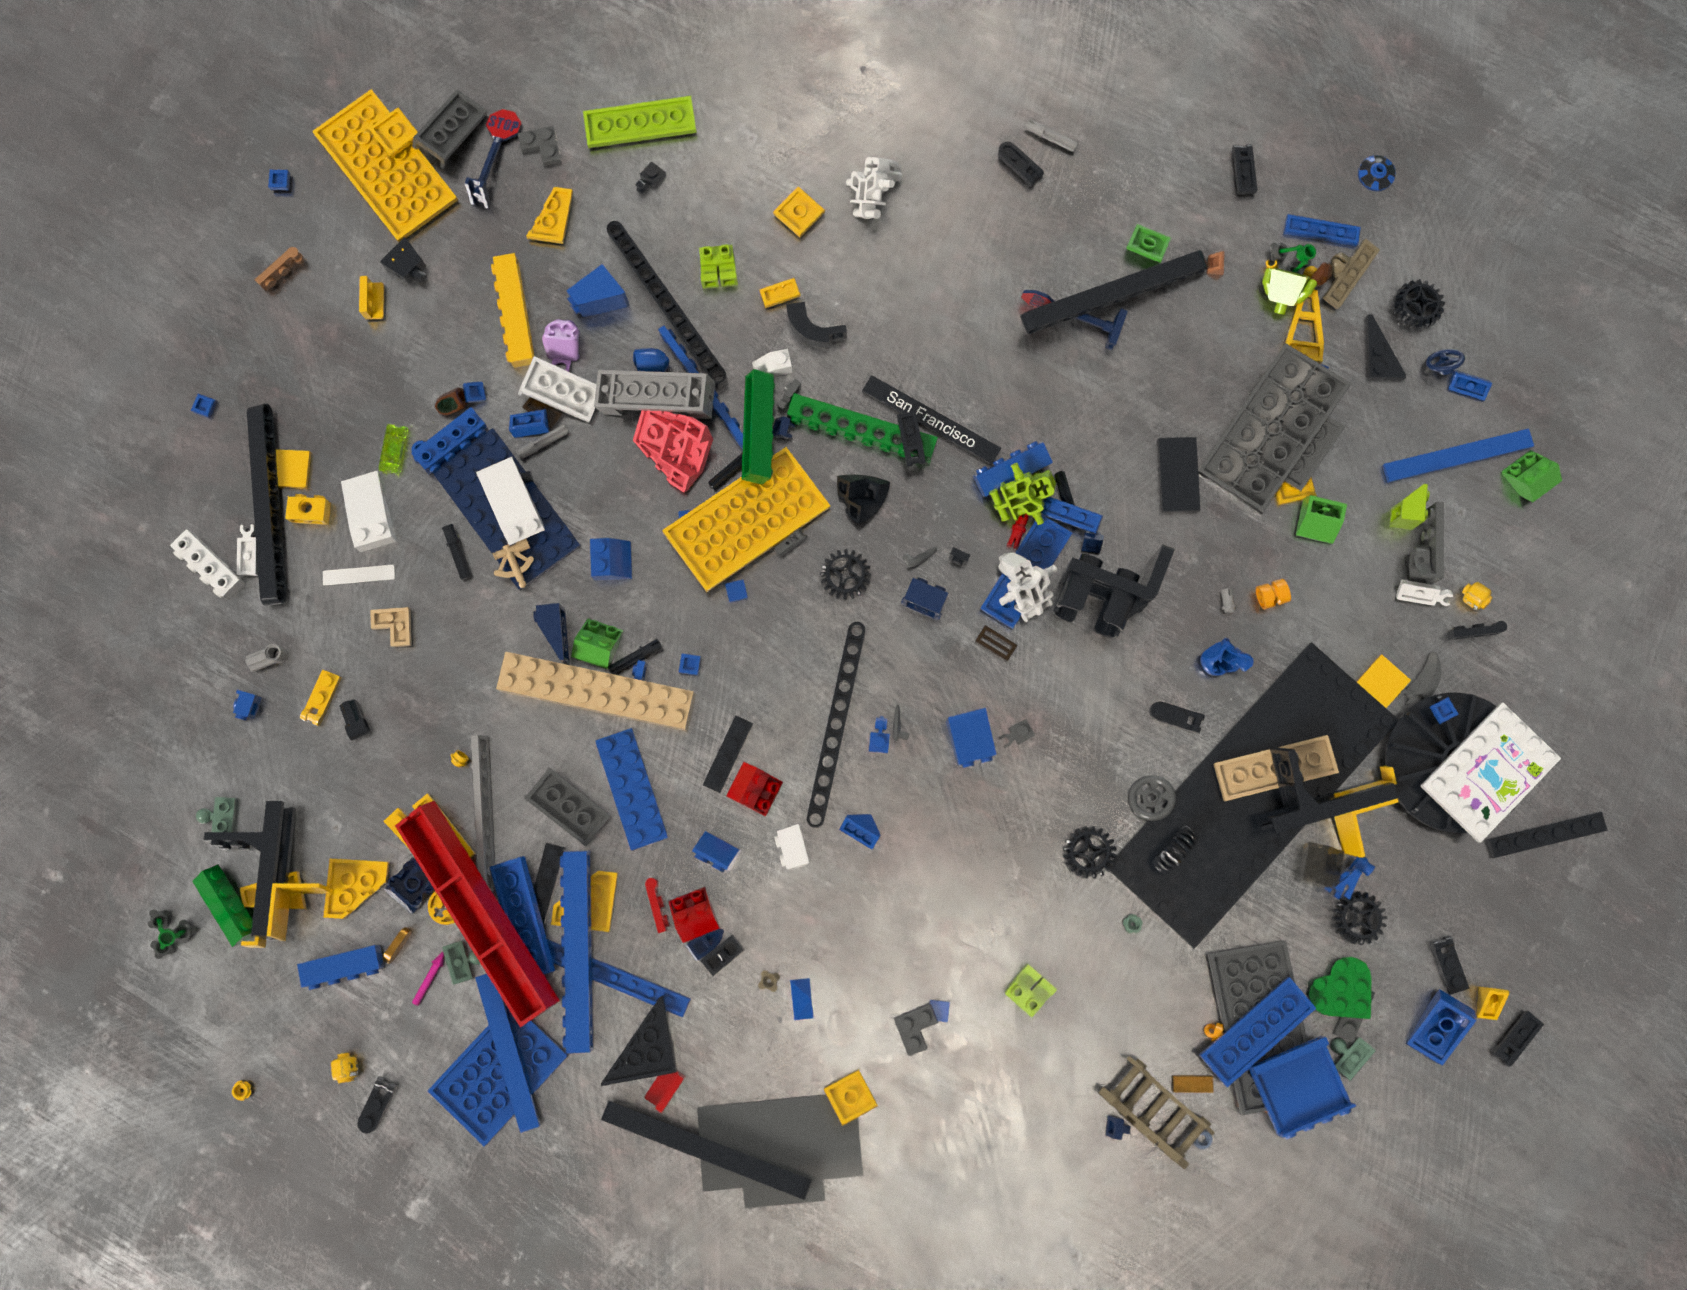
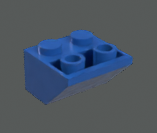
(717, 851)

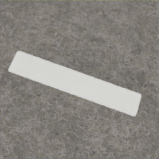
(357, 575)

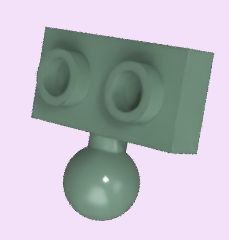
(222, 817)
(458, 962)
(1353, 1058)

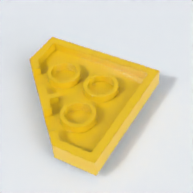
(352, 885)
(602, 901)

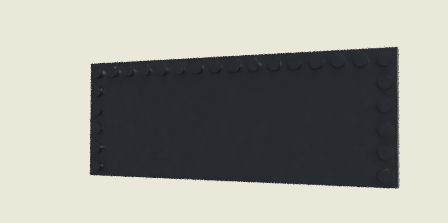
(1302, 704)

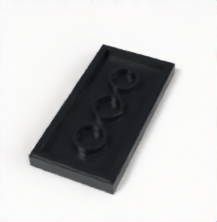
(1178, 474)

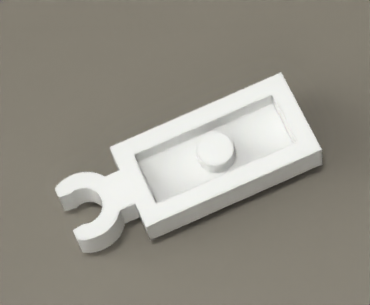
(247, 553)
(1422, 593)

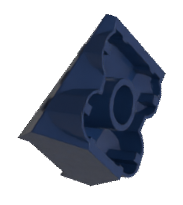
(410, 886)

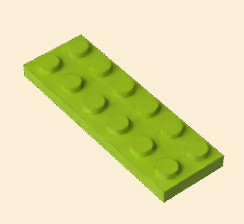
(639, 121)

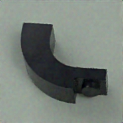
(810, 333)

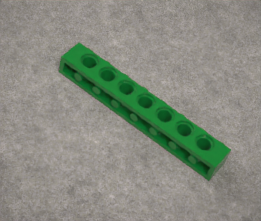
(873, 425)

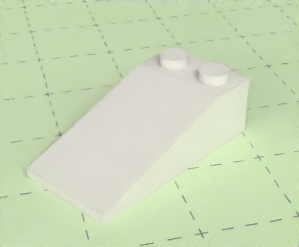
(510, 501)
(367, 512)

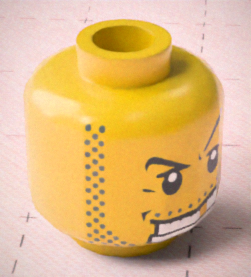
(1477, 595)
(344, 1068)

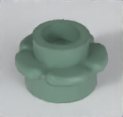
(1138, 924)

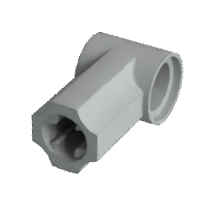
(266, 657)

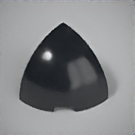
(862, 495)

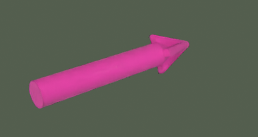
(437, 963)

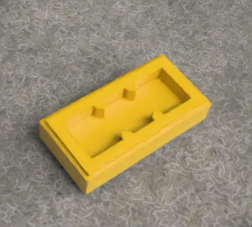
(779, 293)

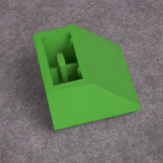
(1533, 475)
(1320, 519)
(596, 643)

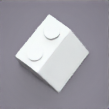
(792, 847)

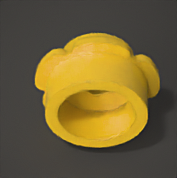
(459, 758)
(241, 1095)

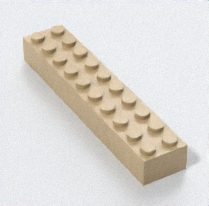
(596, 691)

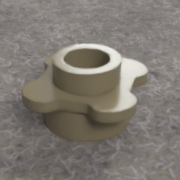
(765, 985)

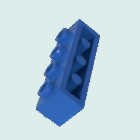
(450, 441)
(1029, 460)
(340, 966)

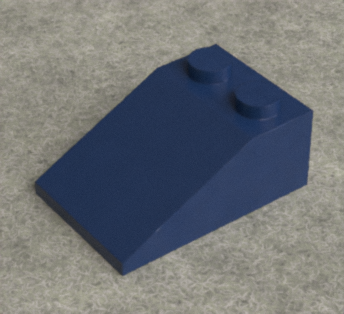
(553, 624)

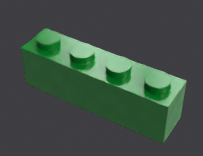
(224, 904)

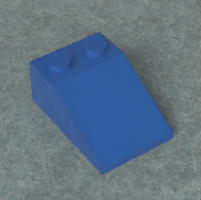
(1442, 1027)

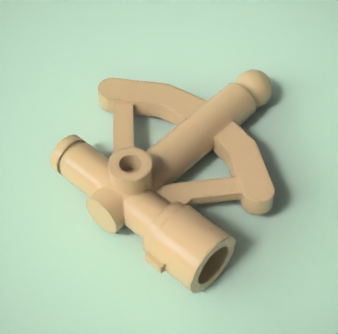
(509, 552)

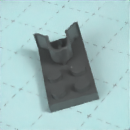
(449, 126)
(1430, 556)
(567, 806)

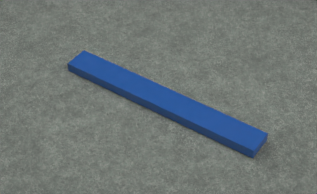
(1458, 455)
(628, 983)
(508, 1055)

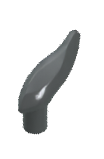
(920, 558)
(897, 733)

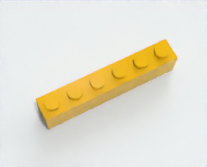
(514, 310)

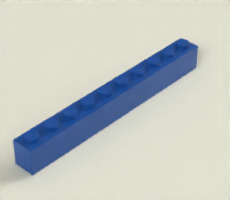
(577, 952)

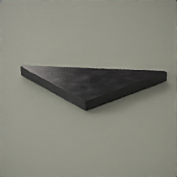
(647, 1052)

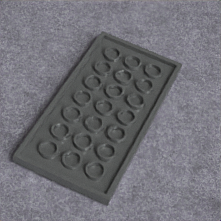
(1240, 982)

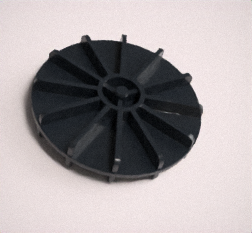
(1421, 746)

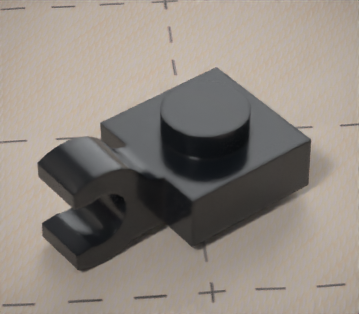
(650, 176)

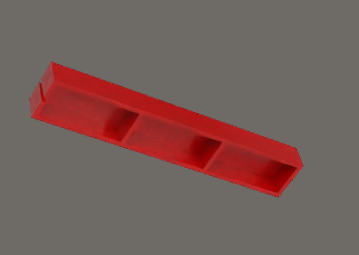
(477, 913)

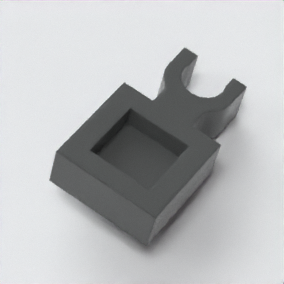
(789, 390)
(1019, 732)

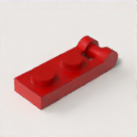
(656, 905)

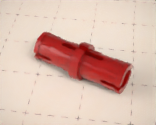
(1018, 530)

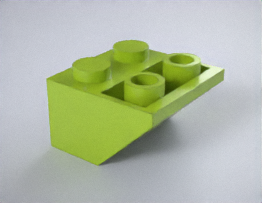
(1411, 510)

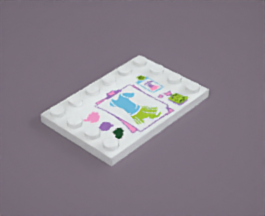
(1490, 772)

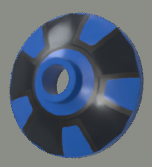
(1371, 177)

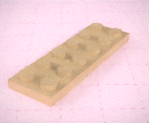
(1257, 774)

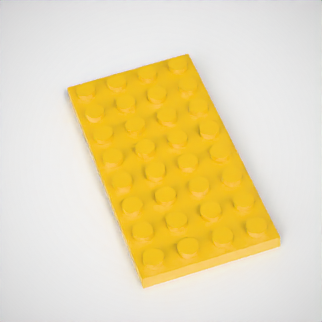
(399, 189)
(745, 521)

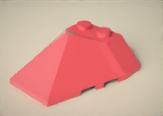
(675, 444)

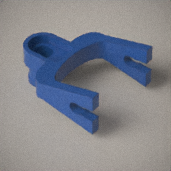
(1350, 877)

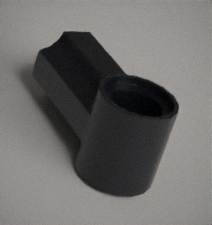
(356, 725)

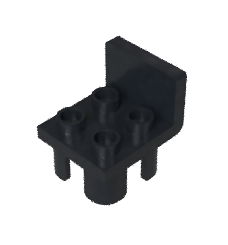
(1119, 591)

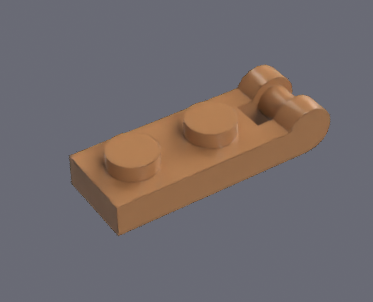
(279, 268)

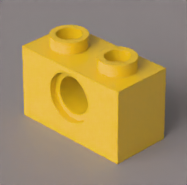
(318, 515)

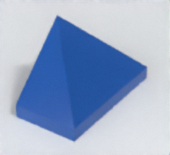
(861, 828)
(802, 999)

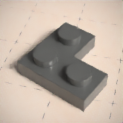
(543, 140)
(910, 1028)

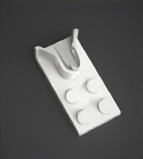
(559, 389)

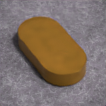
(397, 945)

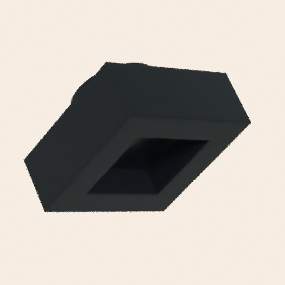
(959, 557)

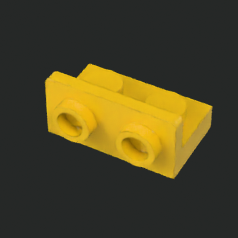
(371, 298)

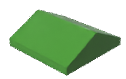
(1148, 243)

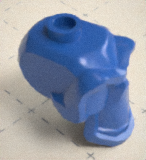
(1225, 658)

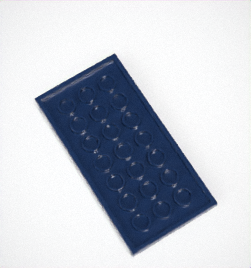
(466, 491)

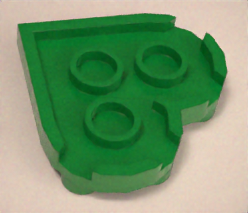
(1344, 991)

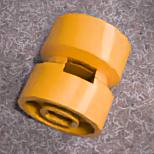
(1271, 594)

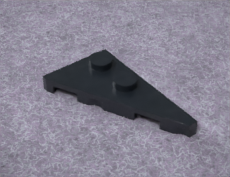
(1380, 357)

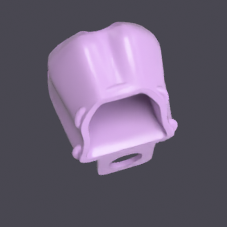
(561, 342)

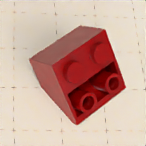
(754, 788)
(693, 915)

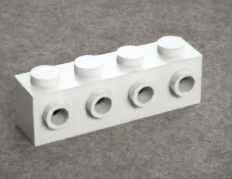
(207, 564)

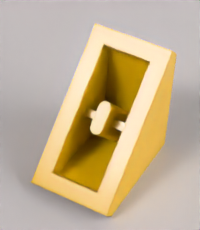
(1490, 1002)

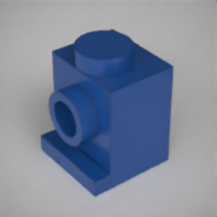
(246, 705)

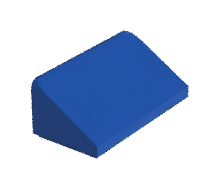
(1469, 385)
(529, 423)

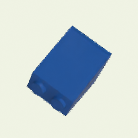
(597, 294)
(971, 737)

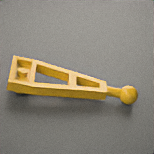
(1310, 349)

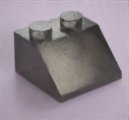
(1321, 865)

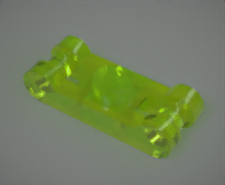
(392, 448)

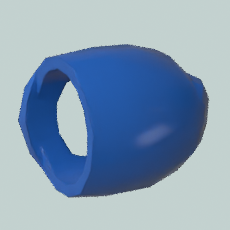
(650, 360)

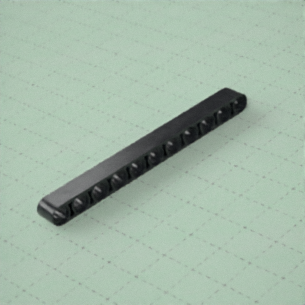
(1114, 292)
(662, 297)
(266, 505)
(843, 677)
(706, 1150)

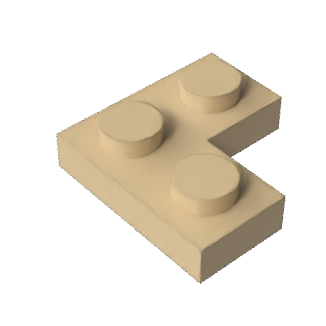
(396, 620)

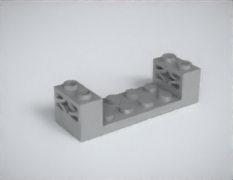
(654, 392)

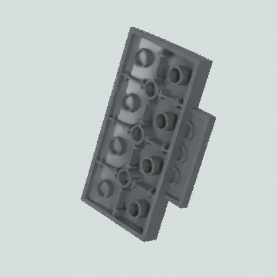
(1279, 430)
(787, 1133)

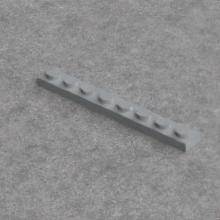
(483, 807)

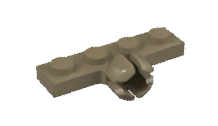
(1349, 271)

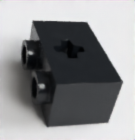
(722, 955)

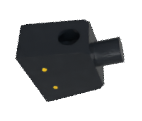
(405, 262)

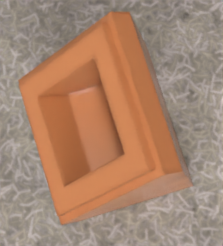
(1216, 263)

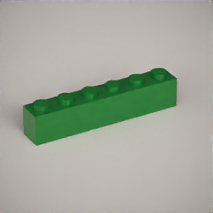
(758, 427)

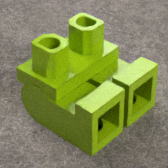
(716, 257)
(1028, 999)

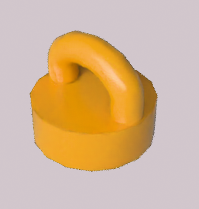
(1218, 1030)

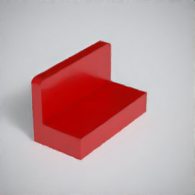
(664, 1089)

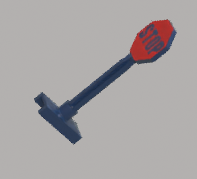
(502, 126)
(1037, 299)

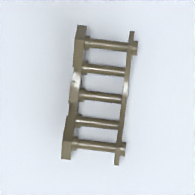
(1142, 1123)

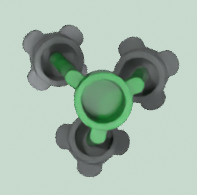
(1304, 254)
(167, 936)

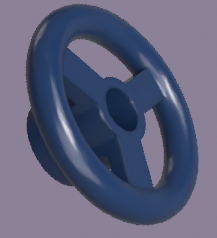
(1445, 364)

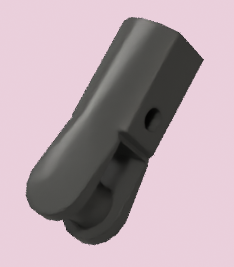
(788, 544)

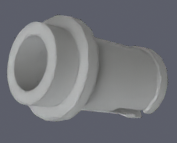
(1228, 601)

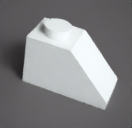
(774, 363)

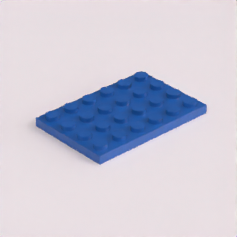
(475, 1085)

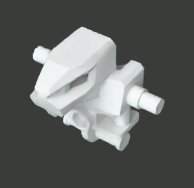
(870, 184)
(1027, 585)

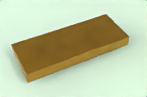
(1193, 1084)

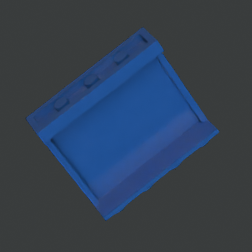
(1301, 1088)

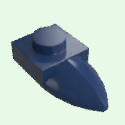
(704, 944)

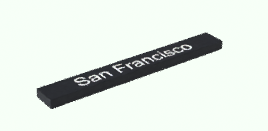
(932, 420)

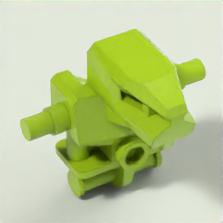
(1024, 494)

